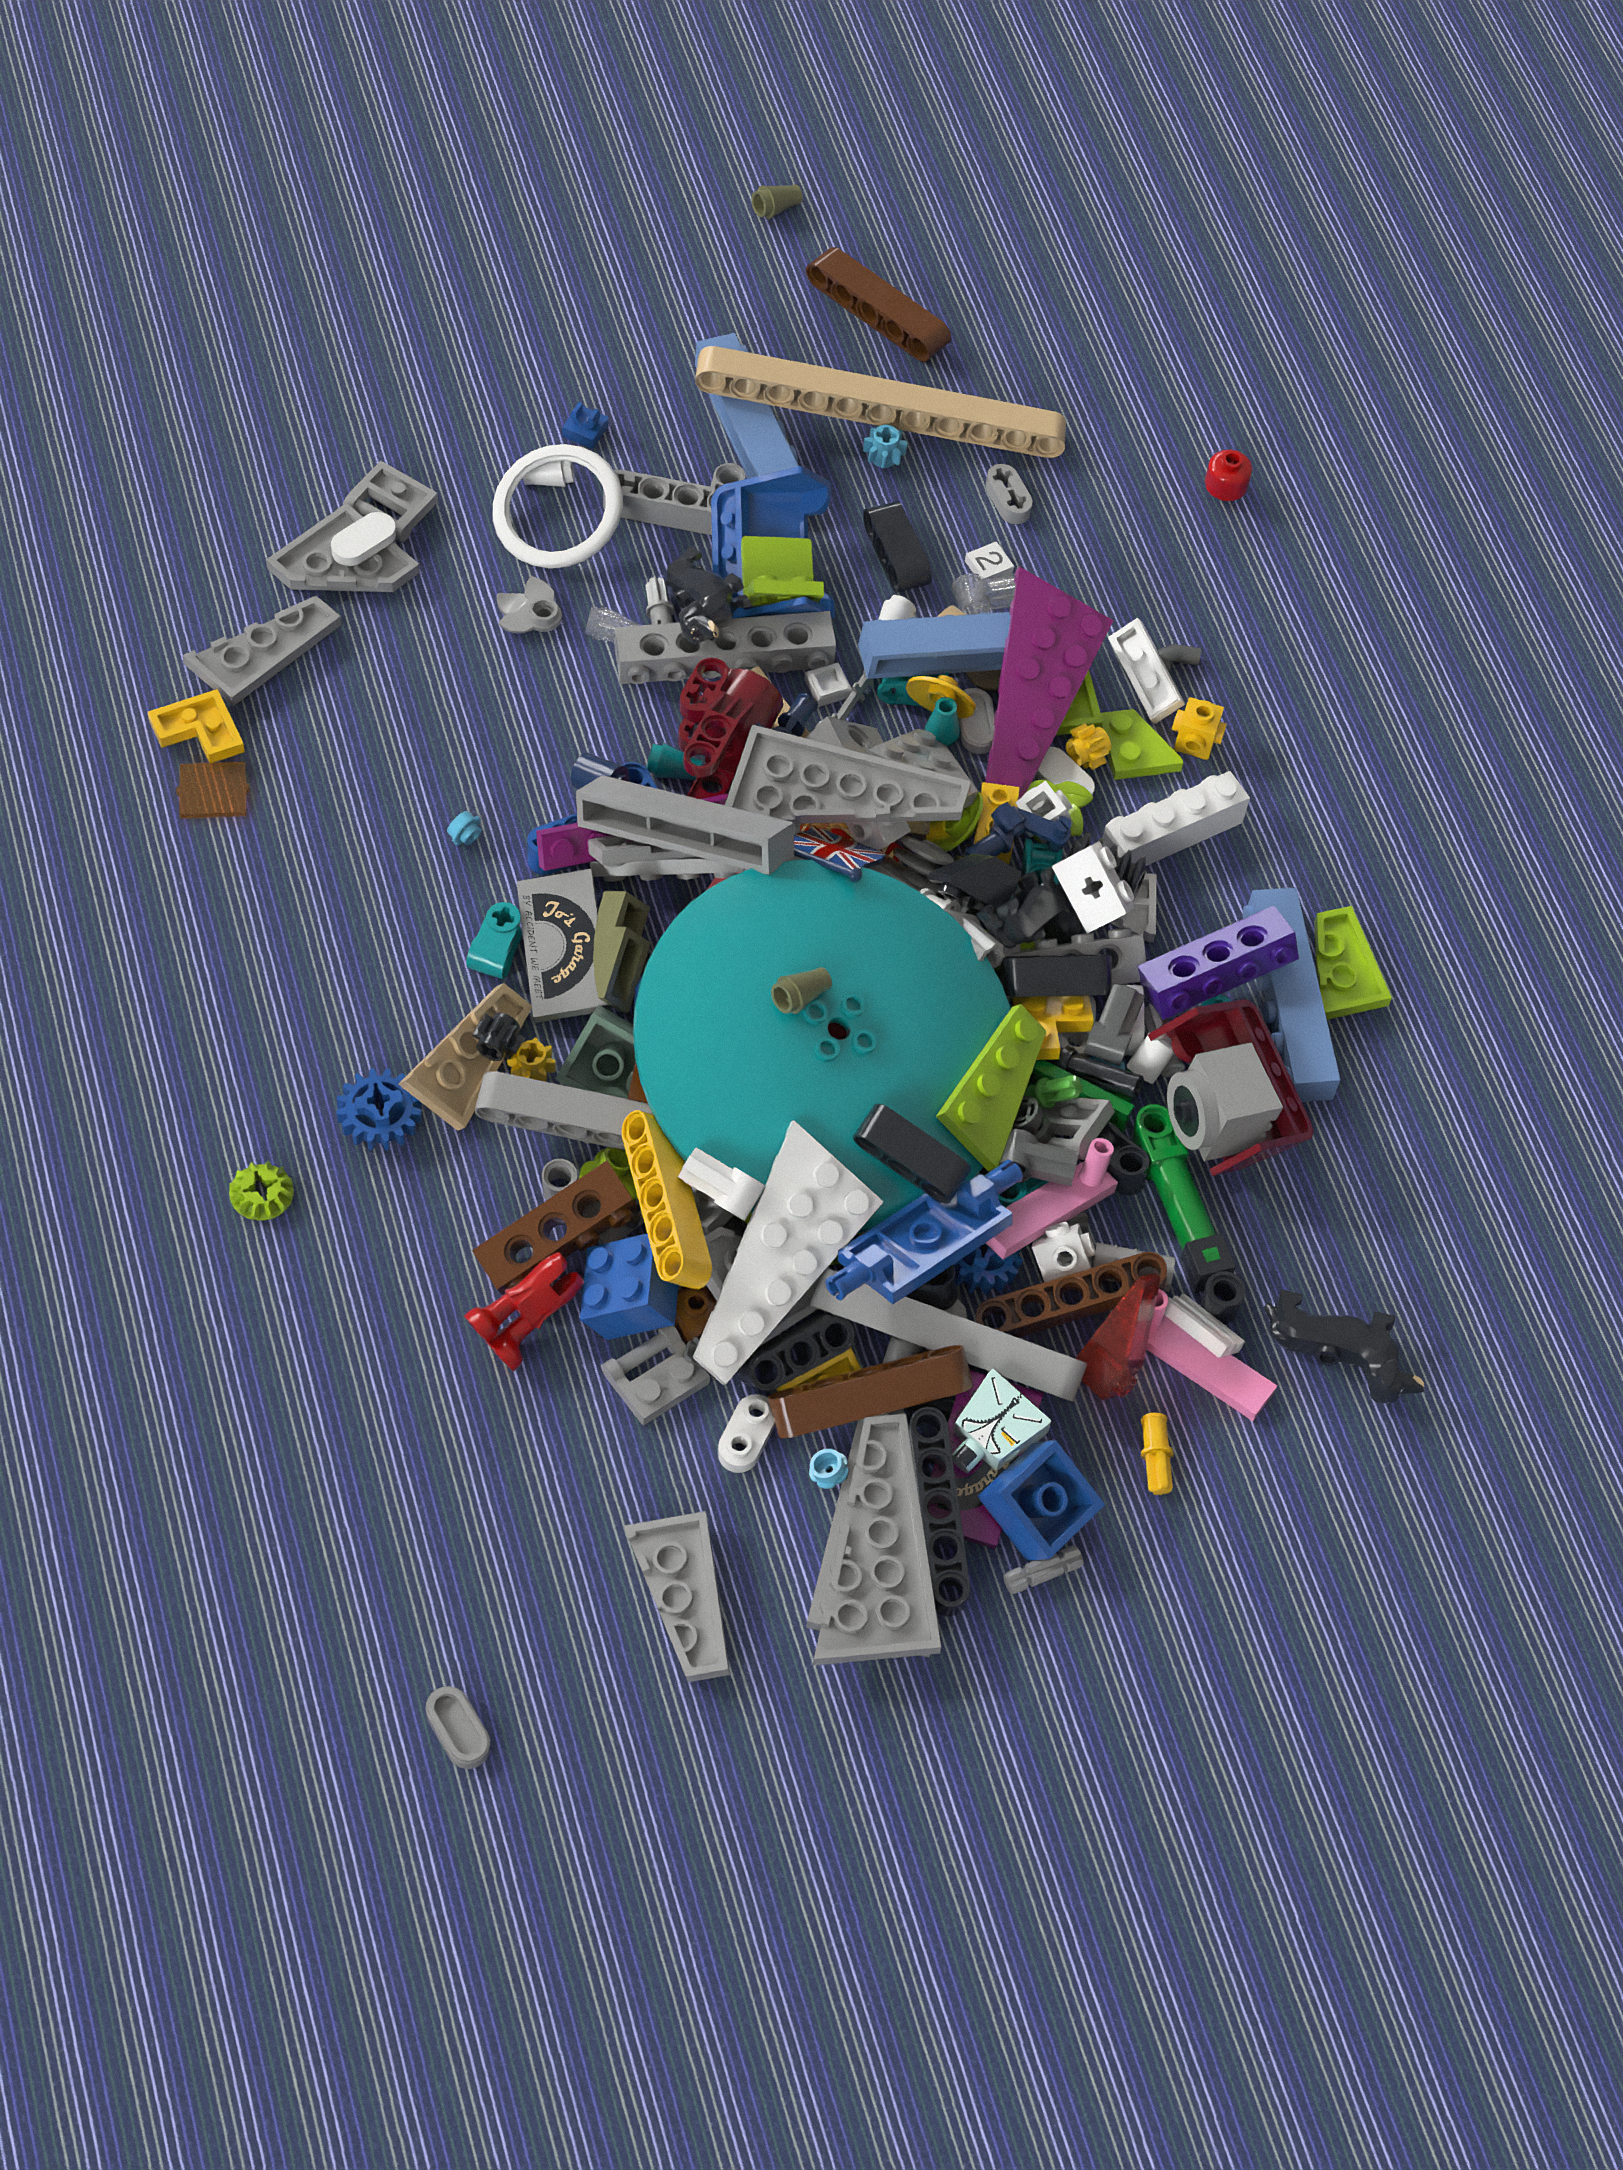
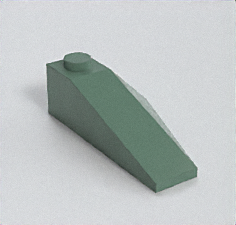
(601, 1056)

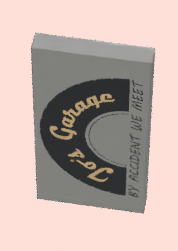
(559, 943)

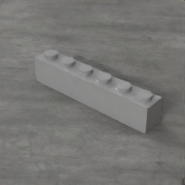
(685, 824)

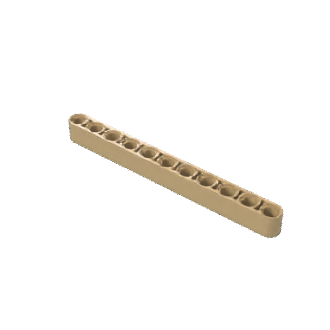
(880, 402)

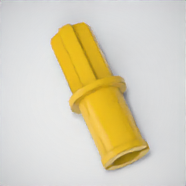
(1157, 1453)

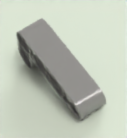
(672, 501)

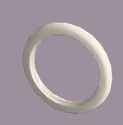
(586, 549)

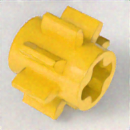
(1088, 746)
(532, 1061)

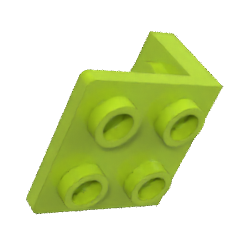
(778, 570)

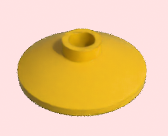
(929, 689)

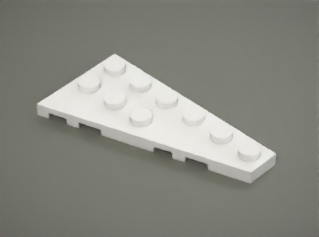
(792, 1237)

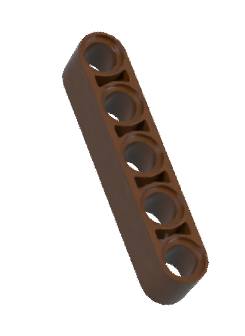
(878, 304)
(1050, 1293)
(870, 1391)

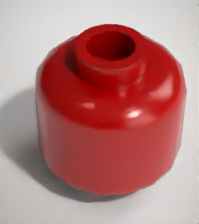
(1228, 475)

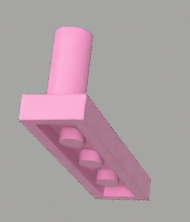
(1058, 1202)
(1222, 1377)

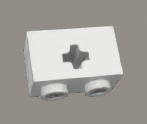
(1096, 906)

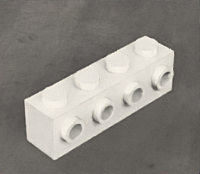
(1180, 819)

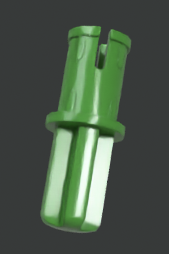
(1049, 1092)

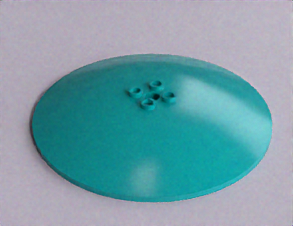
(736, 1070)

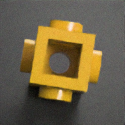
(1198, 728)

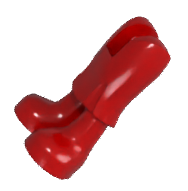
(532, 1300)

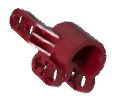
(722, 721)

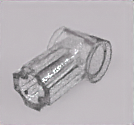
(983, 595)

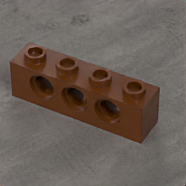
(565, 1208)

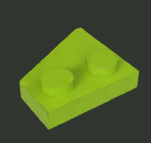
(1137, 747)

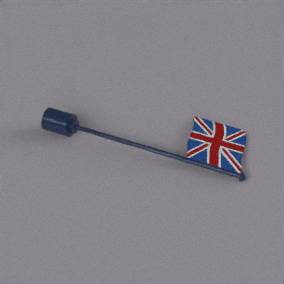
(814, 844)

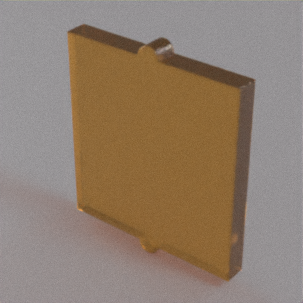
(212, 790)

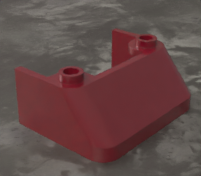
(1231, 1025)

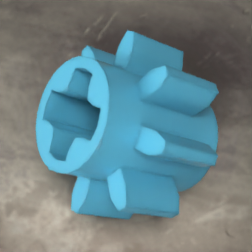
(885, 446)

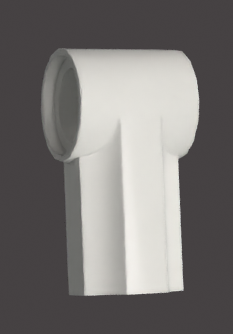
(729, 1187)

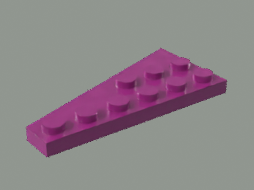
(1042, 669)

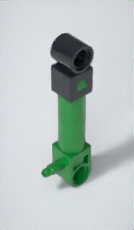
(1204, 1252)

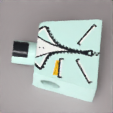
(997, 1425)

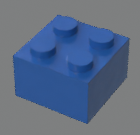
(625, 1290)
(1041, 1500)

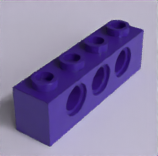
(1218, 962)

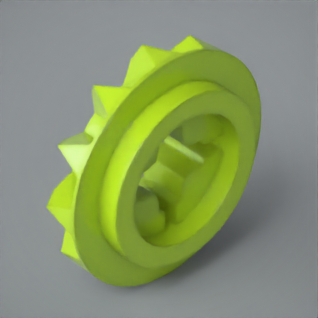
(250, 1203)

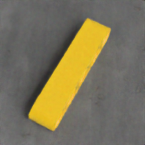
(666, 1203)

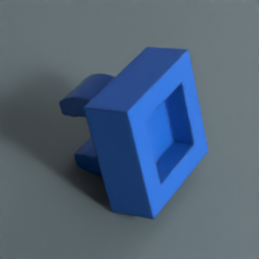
(585, 426)

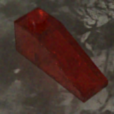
(1121, 1341)

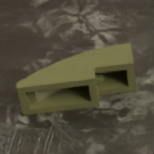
(619, 948)

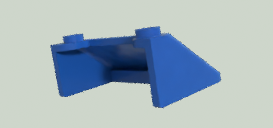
(767, 507)

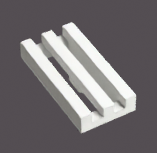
(1203, 1326)

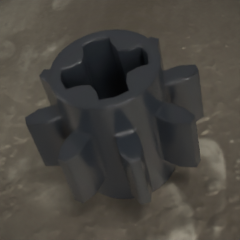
(498, 1036)

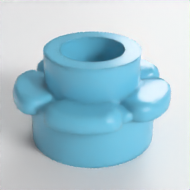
(465, 828)
(825, 1460)

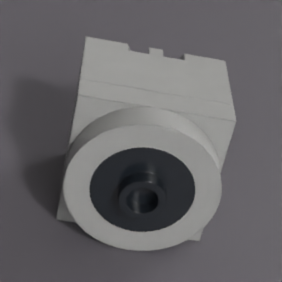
(1222, 1102)

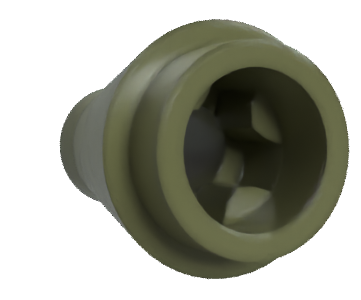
(772, 200)
(797, 990)

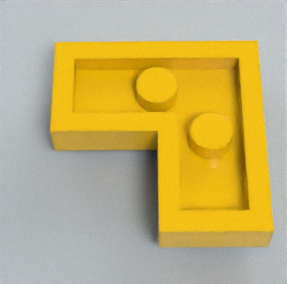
(198, 717)
(1057, 1016)

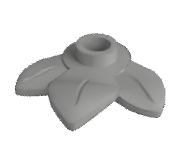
(529, 610)

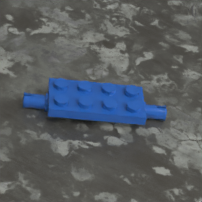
(925, 1238)

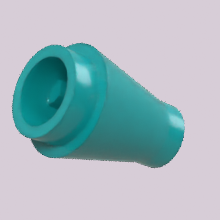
(944, 721)
(667, 763)

